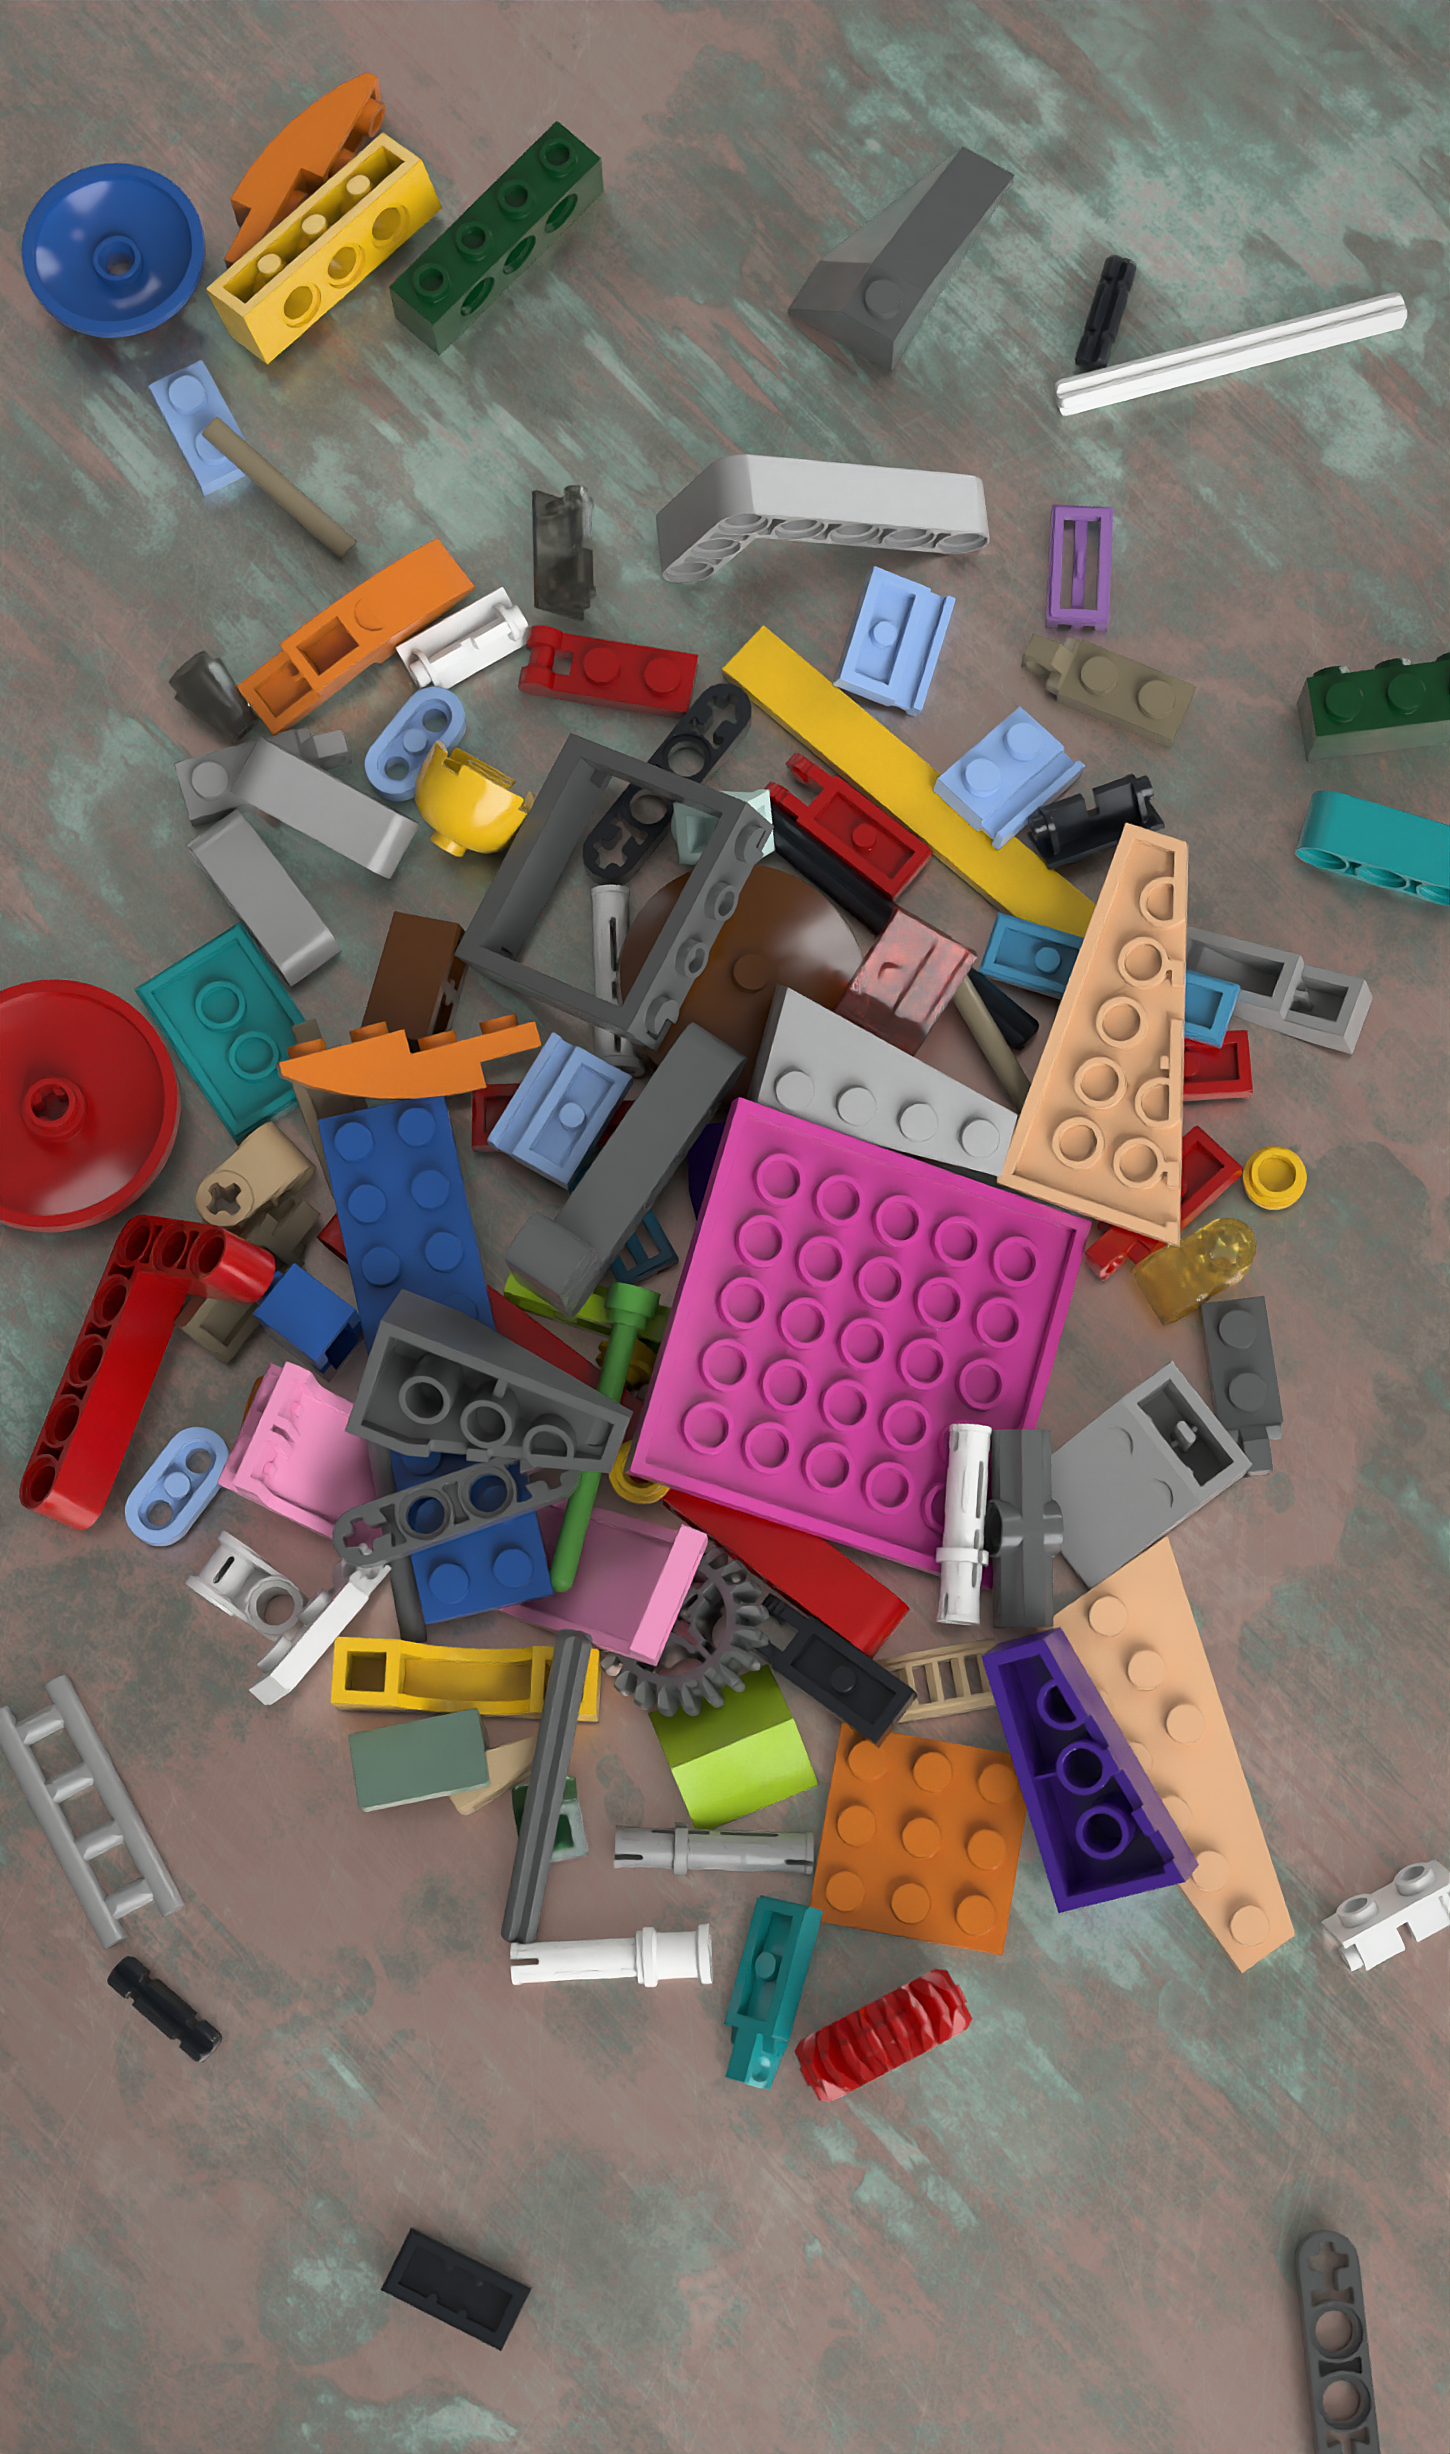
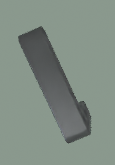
(572, 1253)

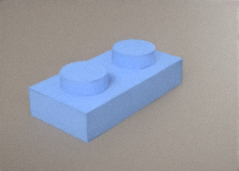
(188, 405)

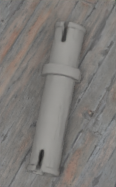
(713, 1849)

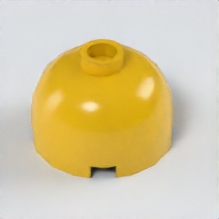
(468, 802)

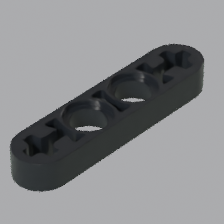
(726, 736)

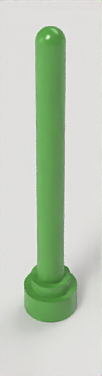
(629, 1312)

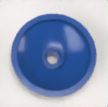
(109, 219)

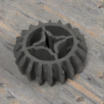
(701, 1610)

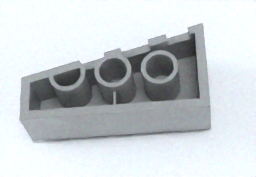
(871, 1090)

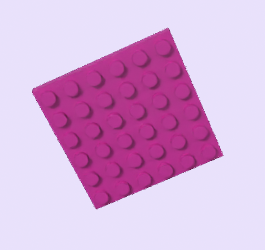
(840, 1329)

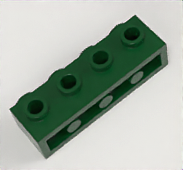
(1375, 708)

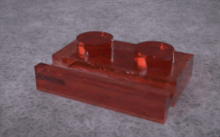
(905, 981)

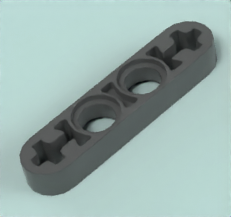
(460, 1514)
(1346, 2364)

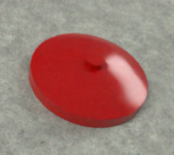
(81, 1105)

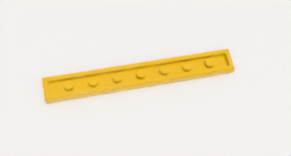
(900, 784)

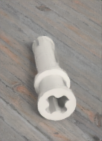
(609, 911)
(648, 1957)

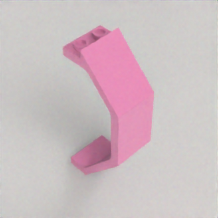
(311, 1471)

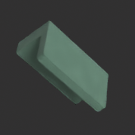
(420, 1760)

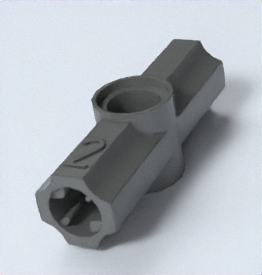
(1022, 1528)

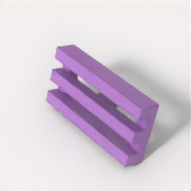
(1077, 615)

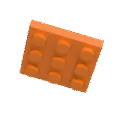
(920, 1841)

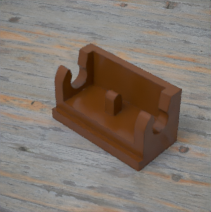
(418, 978)

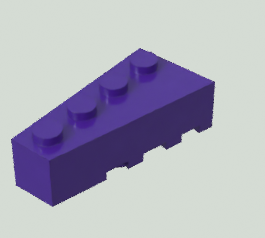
(1081, 1782)

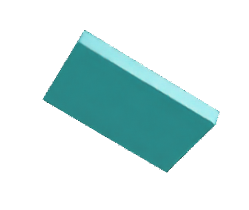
(228, 1028)

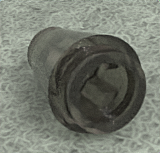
(212, 695)

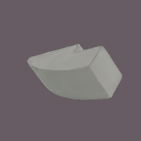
(1283, 990)

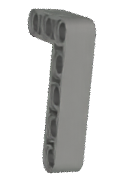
(815, 503)

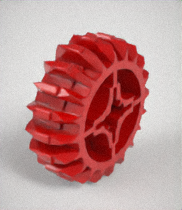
(883, 2035)

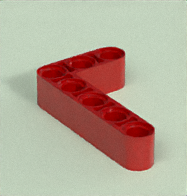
(120, 1353)

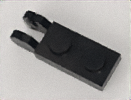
(836, 1674)

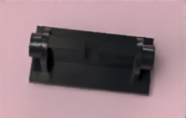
(1068, 832)

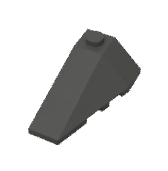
(896, 266)
(469, 1391)

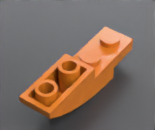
(304, 159)
(355, 634)
(383, 1068)

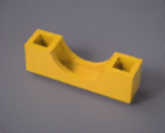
(448, 1680)

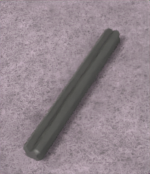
(546, 1786)

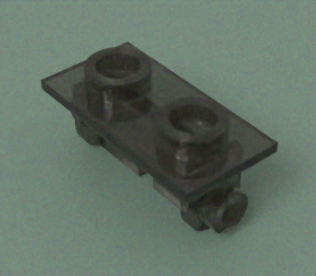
(559, 562)

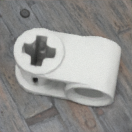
(243, 1585)

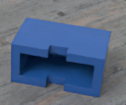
(309, 1321)

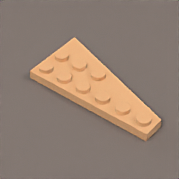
(1109, 1084)
(1158, 1685)

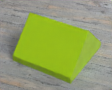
(735, 1754)

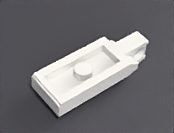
(323, 1621)

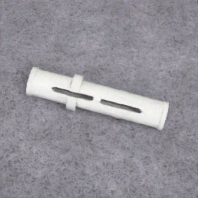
(963, 1533)

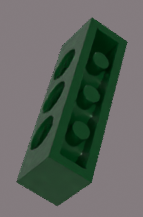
(497, 238)

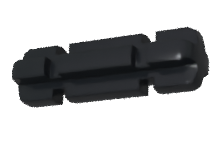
(1105, 313)
(164, 2009)

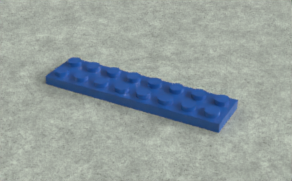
(414, 1230)

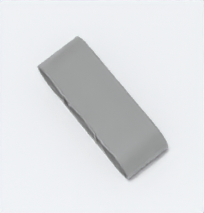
(324, 807)
(263, 898)

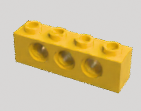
(325, 248)

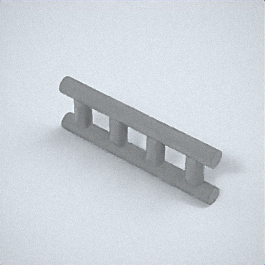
(124, 1826)

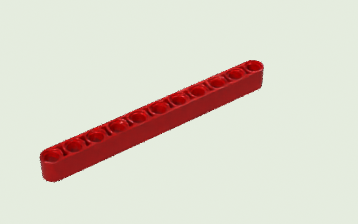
(787, 1560)

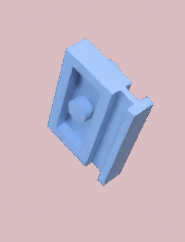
(893, 641)
(1008, 777)
(560, 1111)

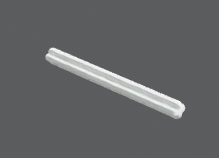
(1230, 353)

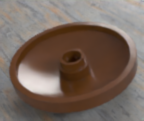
(775, 936)

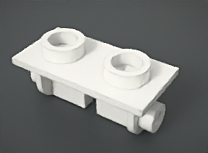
(464, 642)
(1369, 1922)

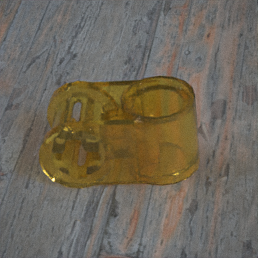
(1184, 1277)

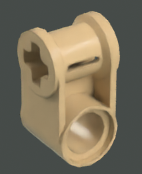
(255, 1178)

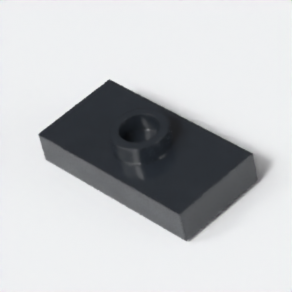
(456, 2288)

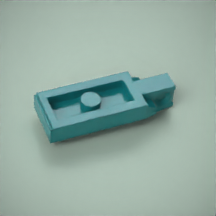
(769, 1988)

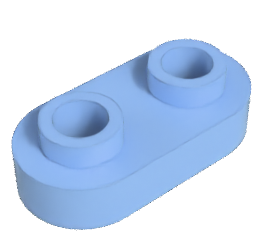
(408, 742)
(174, 1484)

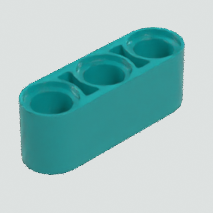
(1377, 845)

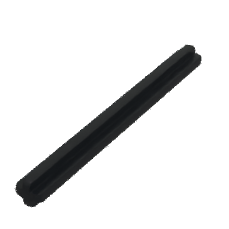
(874, 910)

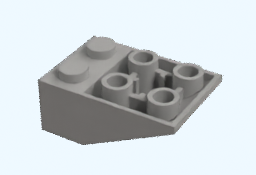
(1140, 1473)

